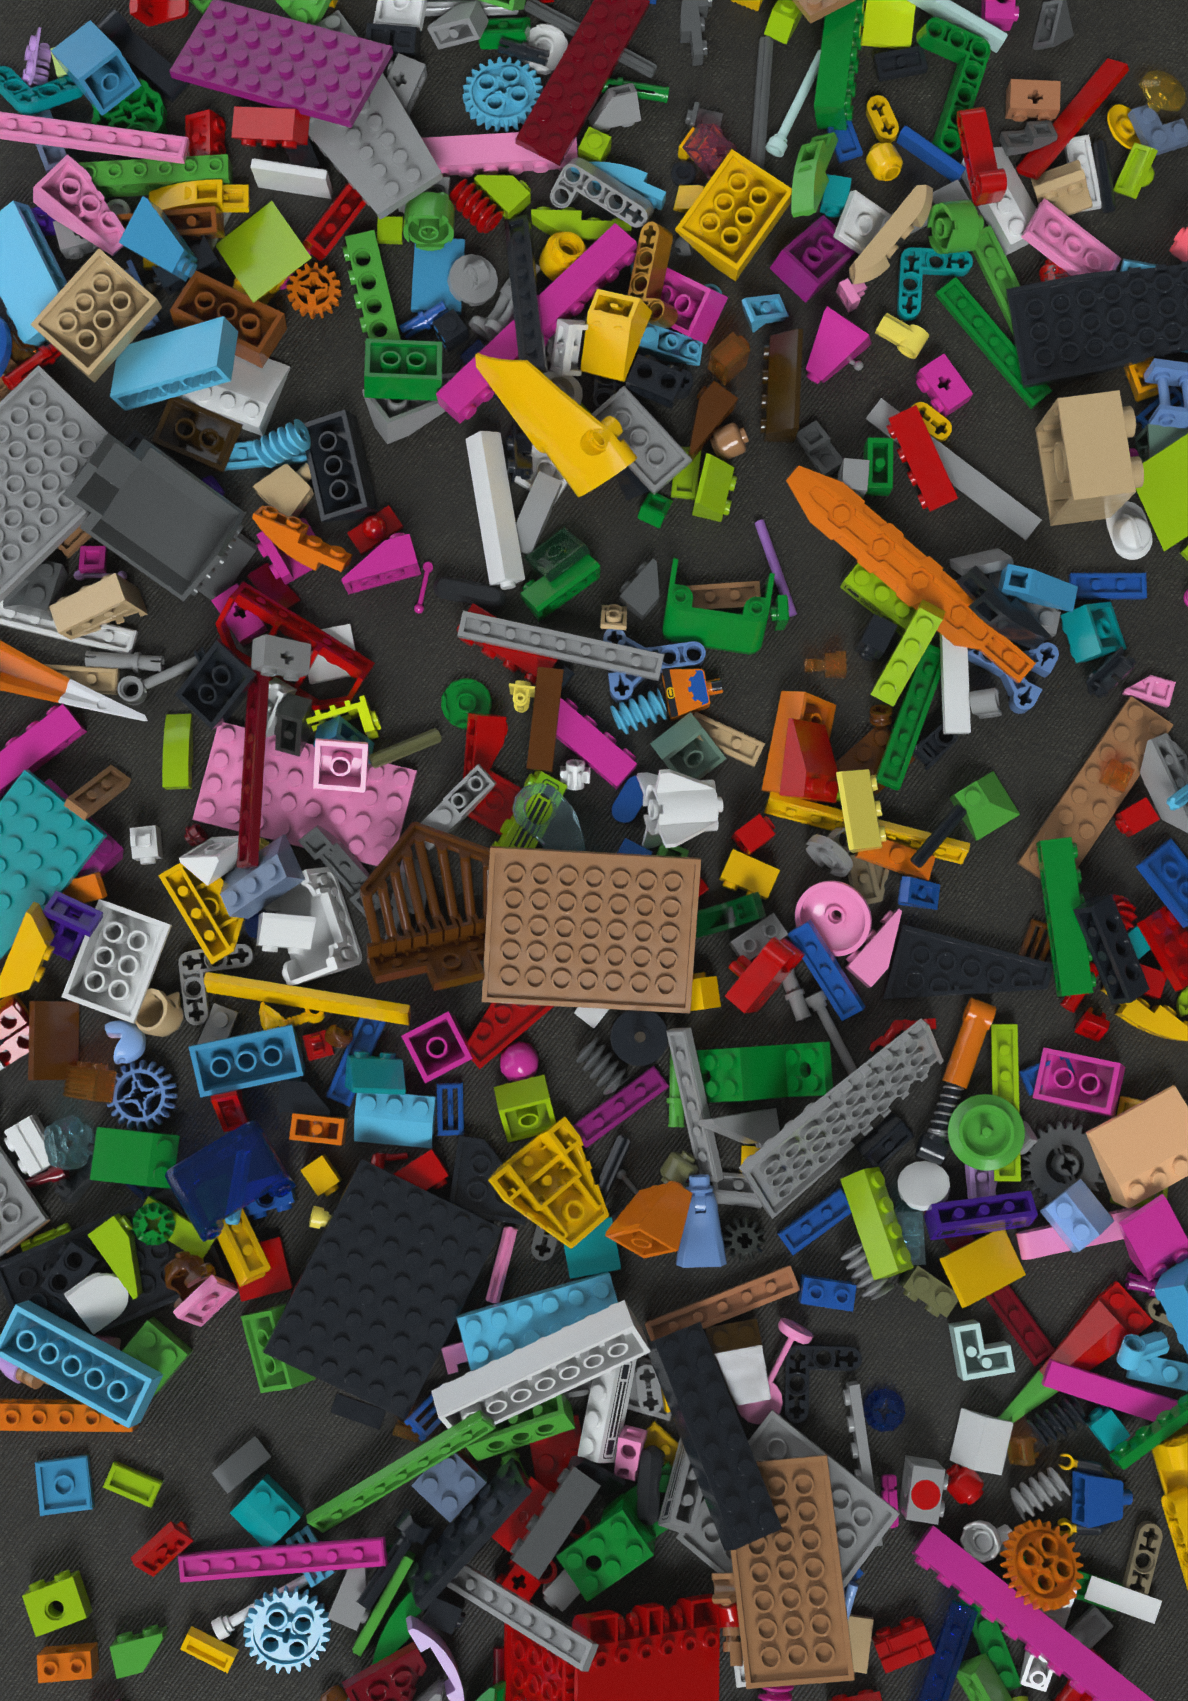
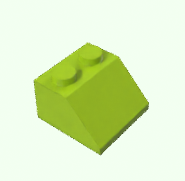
(713, 489)
(525, 1107)

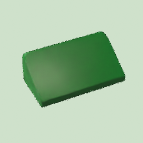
(509, 28)

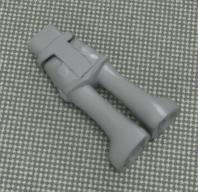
(500, 316)

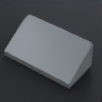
(735, 1191)

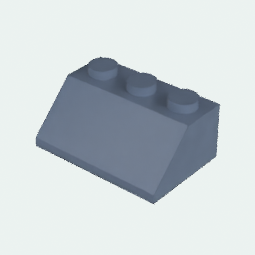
(254, 888)

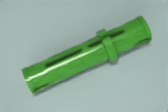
(676, 1111)

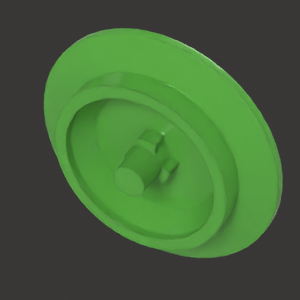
(986, 1132)

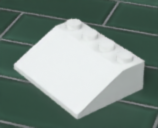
(247, 397)
(117, 962)

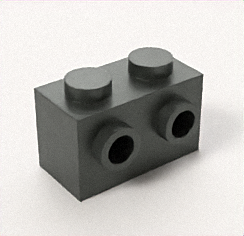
(291, 726)

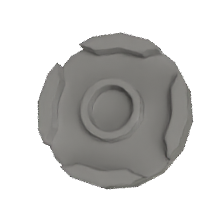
(472, 280)
(829, 852)

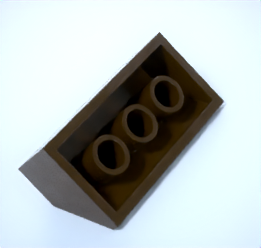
(782, 386)

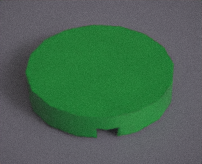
(463, 698)

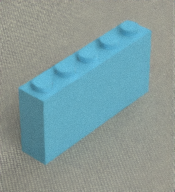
(27, 270)
(174, 364)

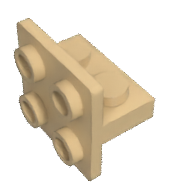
(1064, 188)

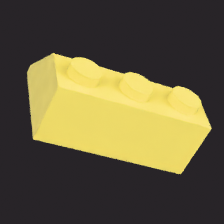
(861, 810)

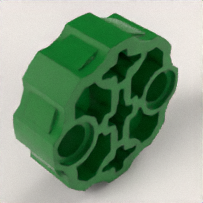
(138, 107)

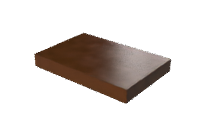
(52, 1039)

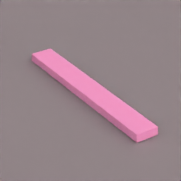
(93, 137)

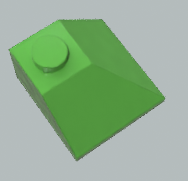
(986, 805)

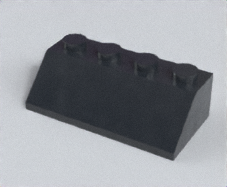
(339, 468)

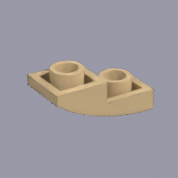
(613, 617)

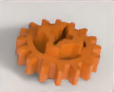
(306, 282)

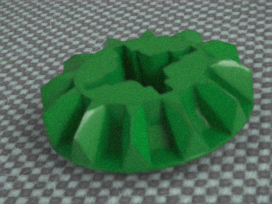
(166, 1224)

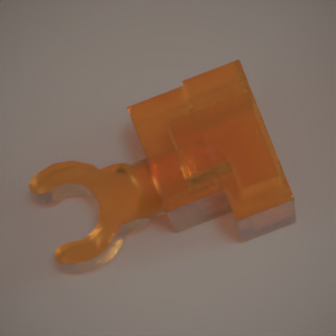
(833, 664)

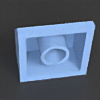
(1077, 1216)

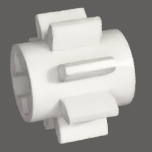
(575, 774)

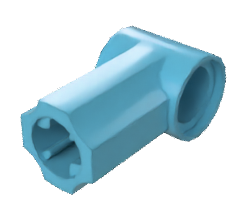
(1142, 1348)

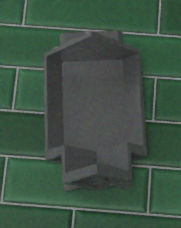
(161, 518)

